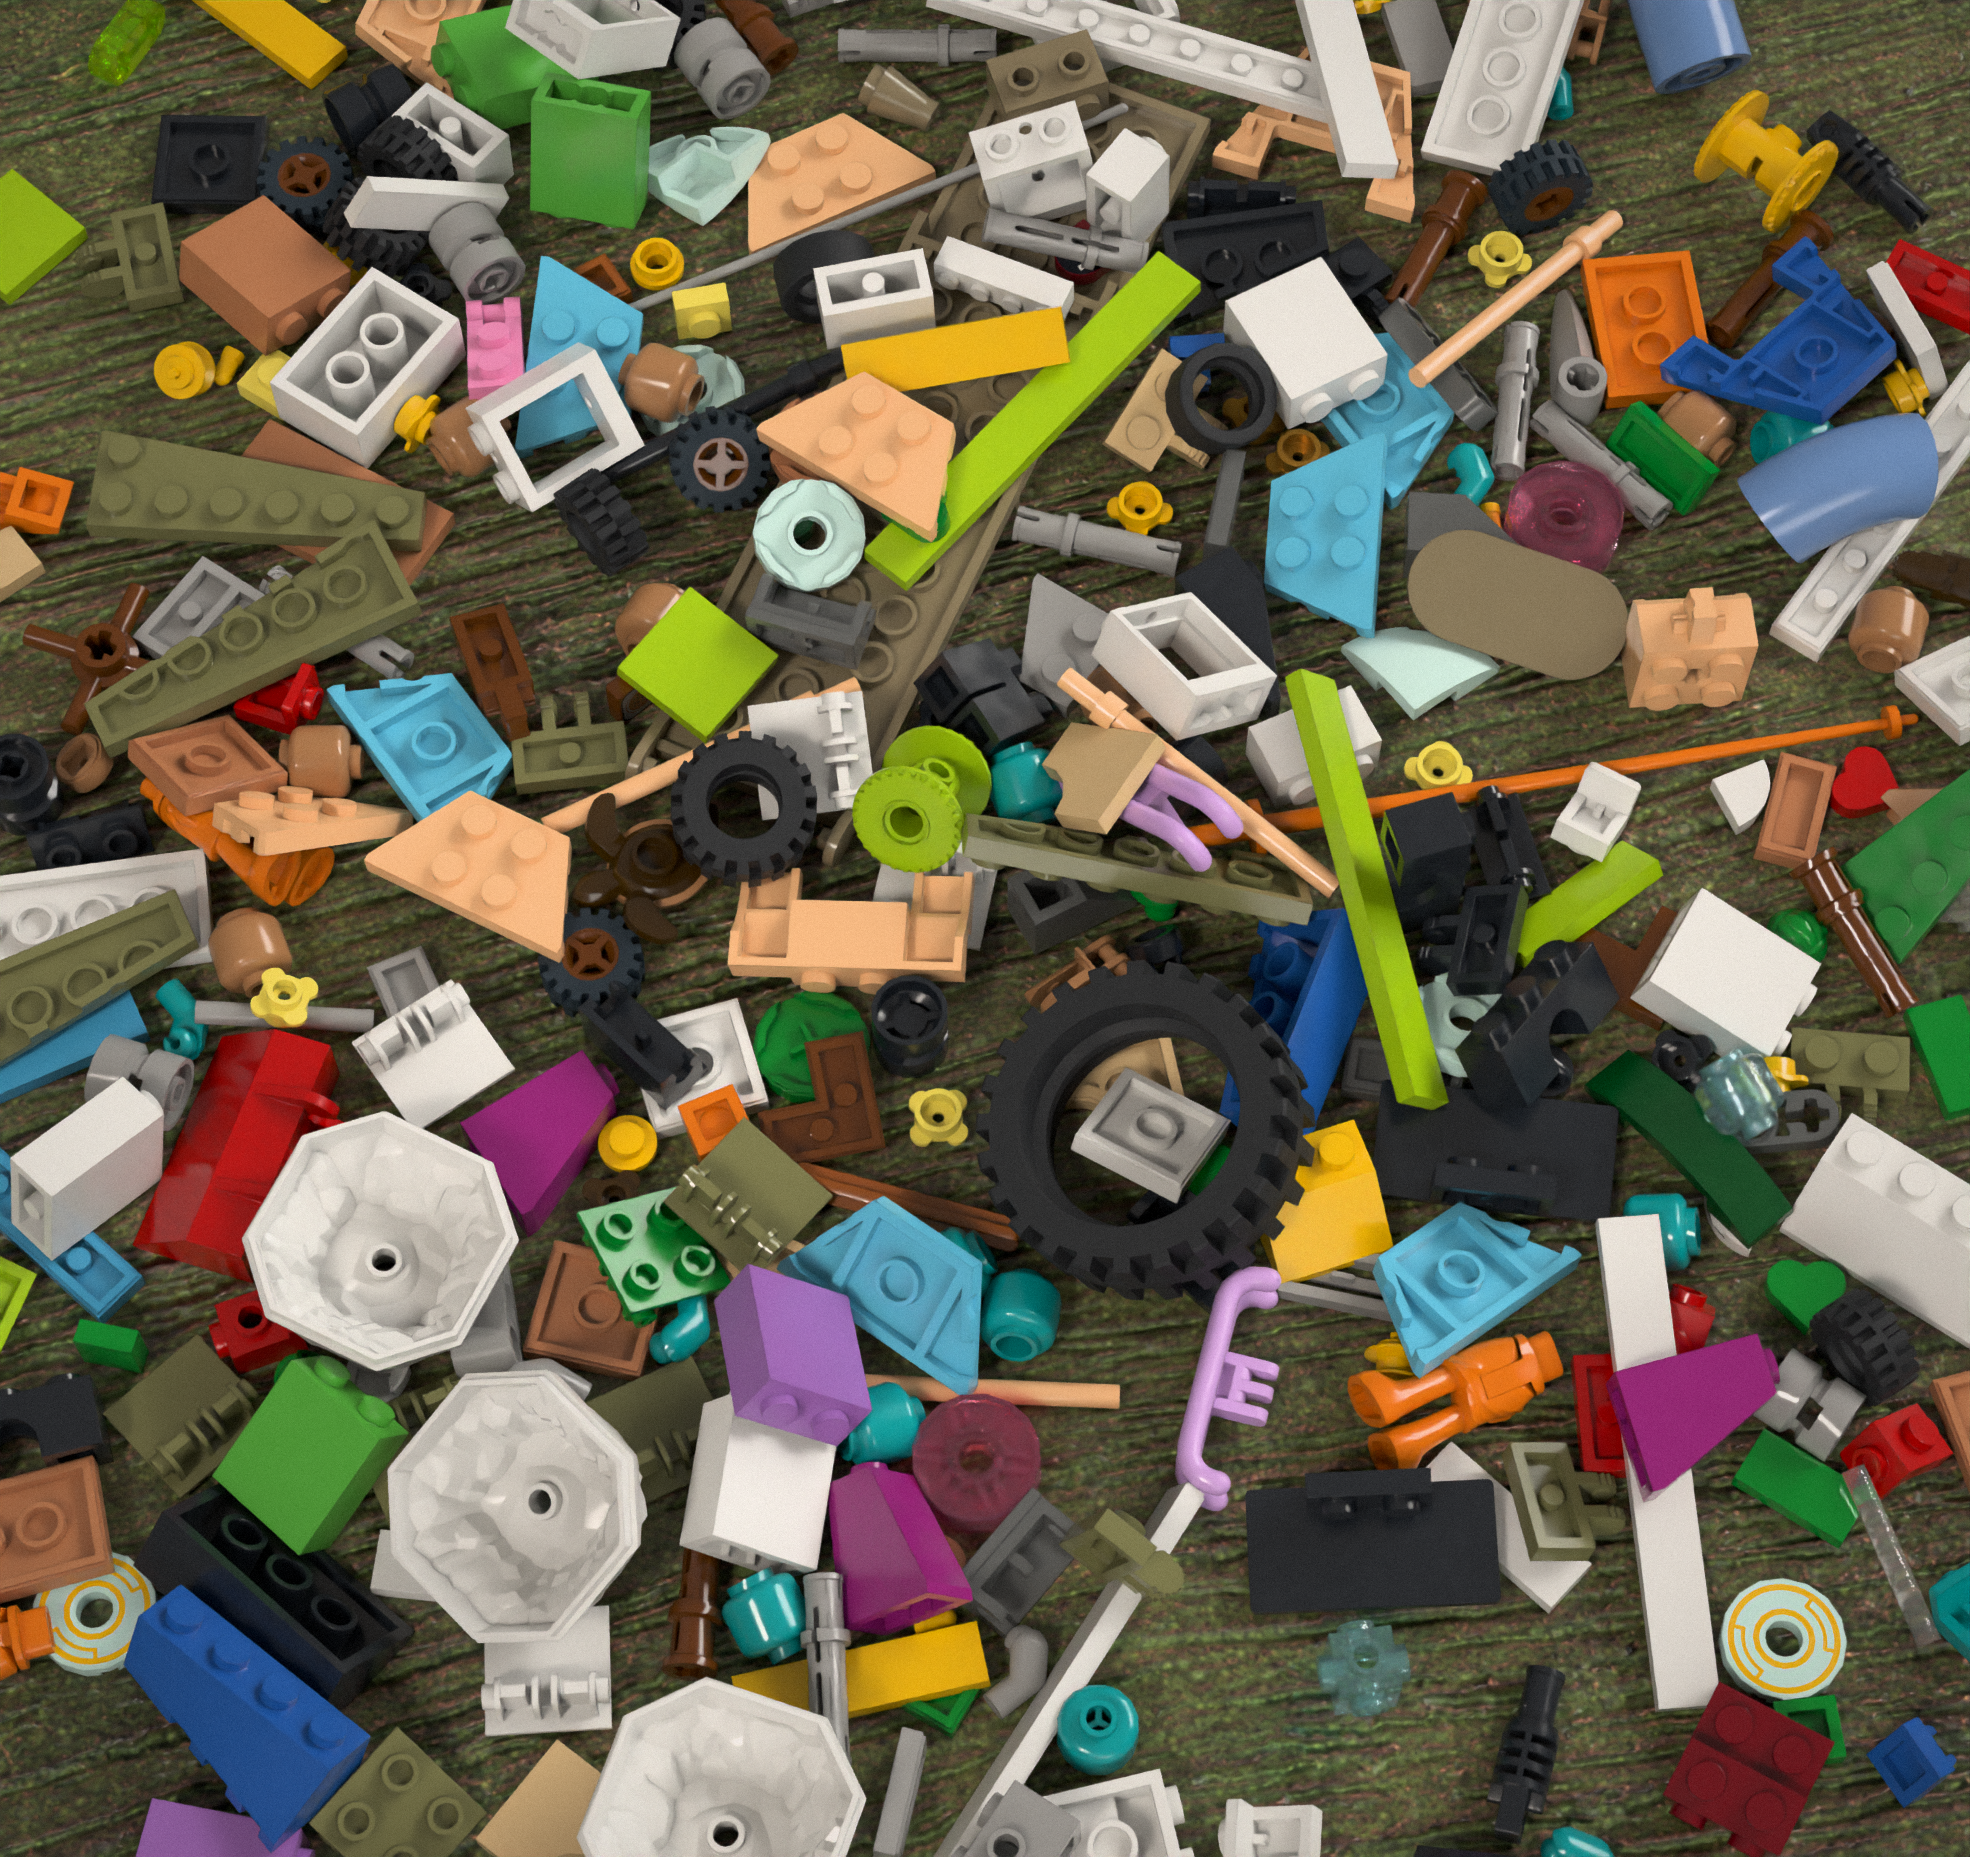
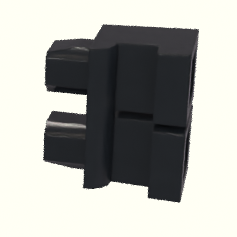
(982, 697)

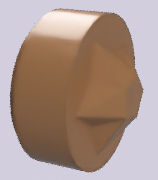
(83, 763)

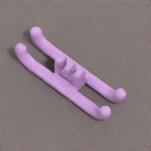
(1154, 813)
(1224, 1381)

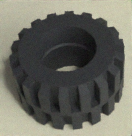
(753, 762)

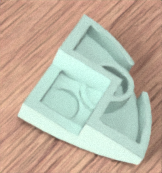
(704, 171)
(1418, 667)

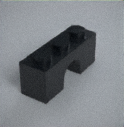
(1427, 857)
(1509, 1047)
(60, 1416)

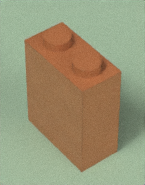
(263, 274)

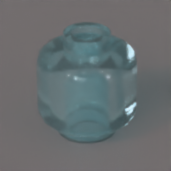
(1739, 1094)

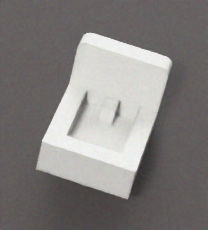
(1596, 812)
(1270, 1830)

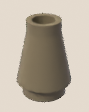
(897, 98)

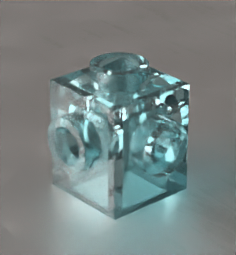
(1361, 1689)

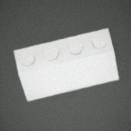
(1891, 1224)

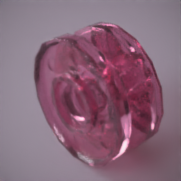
(1569, 495)
(967, 1428)

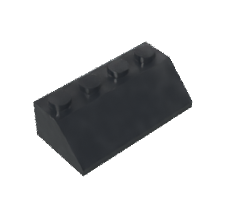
(289, 1604)

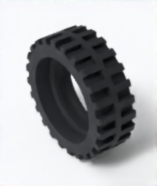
(1057, 1056)

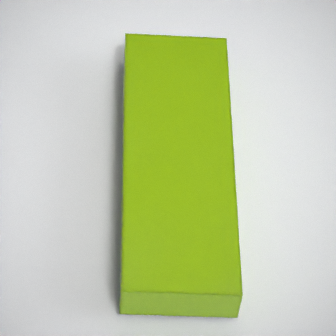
(1587, 898)

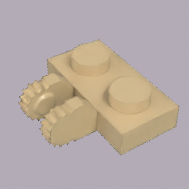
(1143, 426)

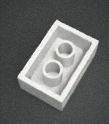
(366, 365)

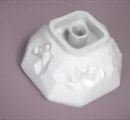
(373, 1198)
(478, 1512)
(718, 1764)

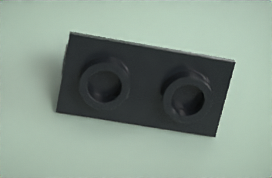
(1227, 196)
(106, 836)
(1506, 843)

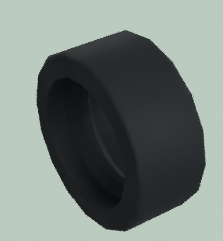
(795, 268)
(1255, 380)

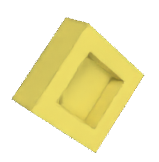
(701, 311)
(256, 381)

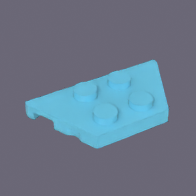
(565, 313)
(1408, 415)
(1329, 534)
(425, 739)
(1461, 1281)
(902, 1288)

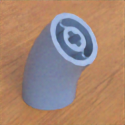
(1689, 41)
(1845, 482)

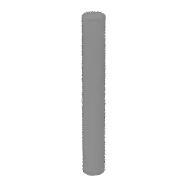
(317, 1017)

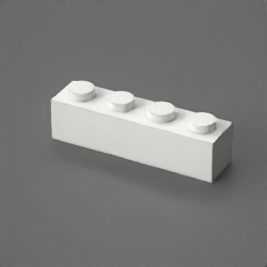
(1000, 279)

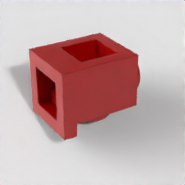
(253, 1346)

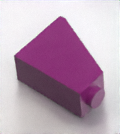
(544, 1135)
(1688, 1405)
(890, 1552)

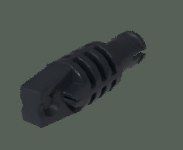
(1870, 171)
(1526, 1754)

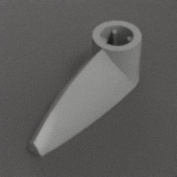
(1575, 375)
(495, 1335)

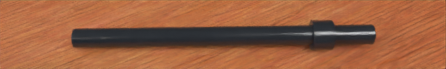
(800, 379)

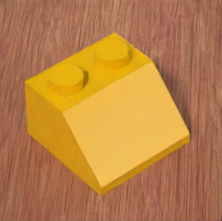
(1338, 1212)

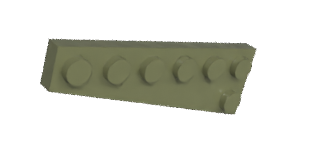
(211, 496)
(319, 612)
(1244, 884)
(87, 968)

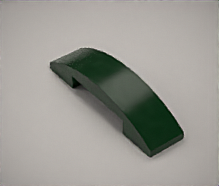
(1678, 1128)

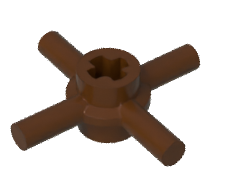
(97, 656)

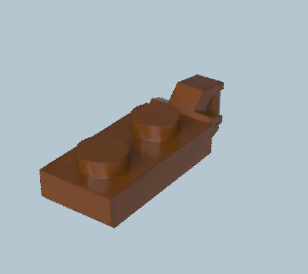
(495, 666)

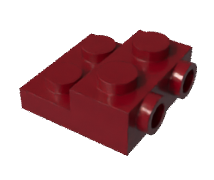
(1746, 1772)

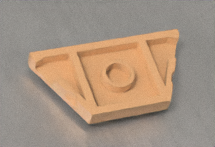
(824, 177)
(871, 447)
(304, 822)
(487, 869)

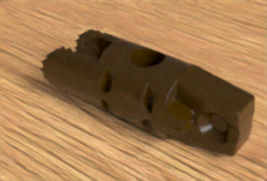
(1943, 575)

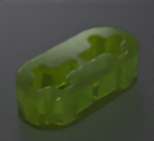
(126, 40)

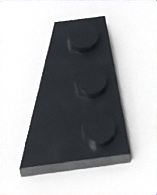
(1243, 250)

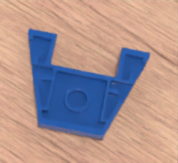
(1807, 361)

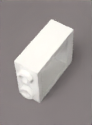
(596, 35)
(1051, 151)
(601, 399)
(1231, 679)

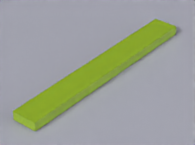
(1042, 412)
(1366, 891)

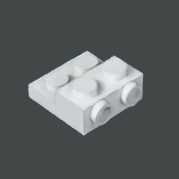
(1126, 1817)

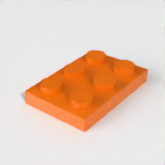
(1639, 317)

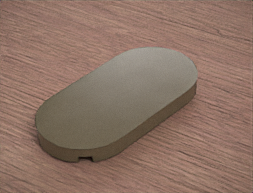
(1517, 604)

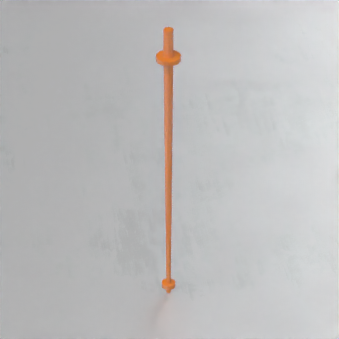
(1310, 818)

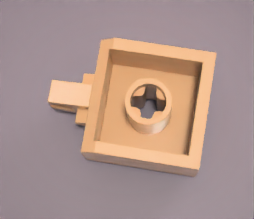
(1689, 650)

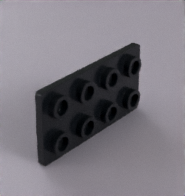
(1498, 1159)
(1372, 1543)

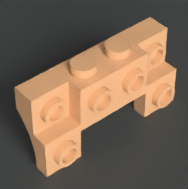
(852, 941)

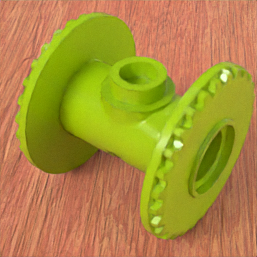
(920, 798)

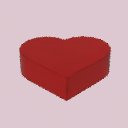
(1862, 784)

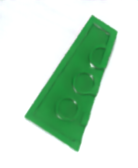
(1916, 869)

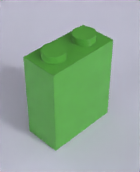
(490, 66)
(590, 150)
(311, 1453)

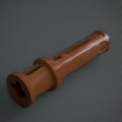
(760, 33)
(1442, 226)
(1760, 288)
(1841, 908)
(694, 1619)

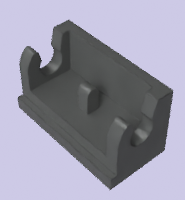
(809, 624)
(1018, 1563)

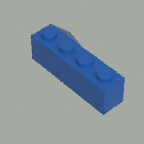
(1310, 995)
(244, 1713)

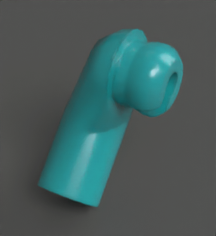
(683, 1334)

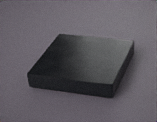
(208, 162)

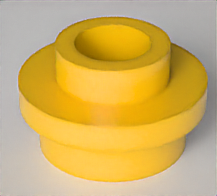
(657, 252)

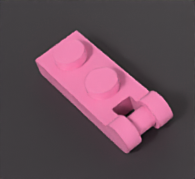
(494, 345)

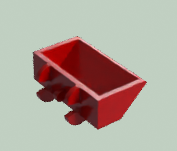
(236, 1140)

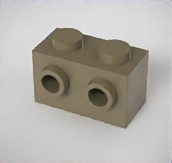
(1048, 77)

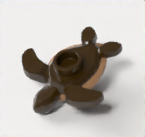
(641, 871)

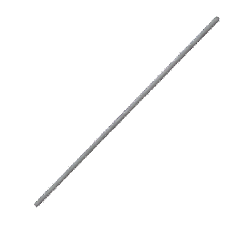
(840, 223)

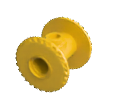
(1770, 155)

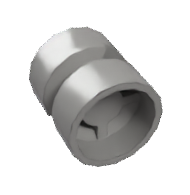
(722, 68)
(476, 253)
(160, 1073)
(1799, 1383)

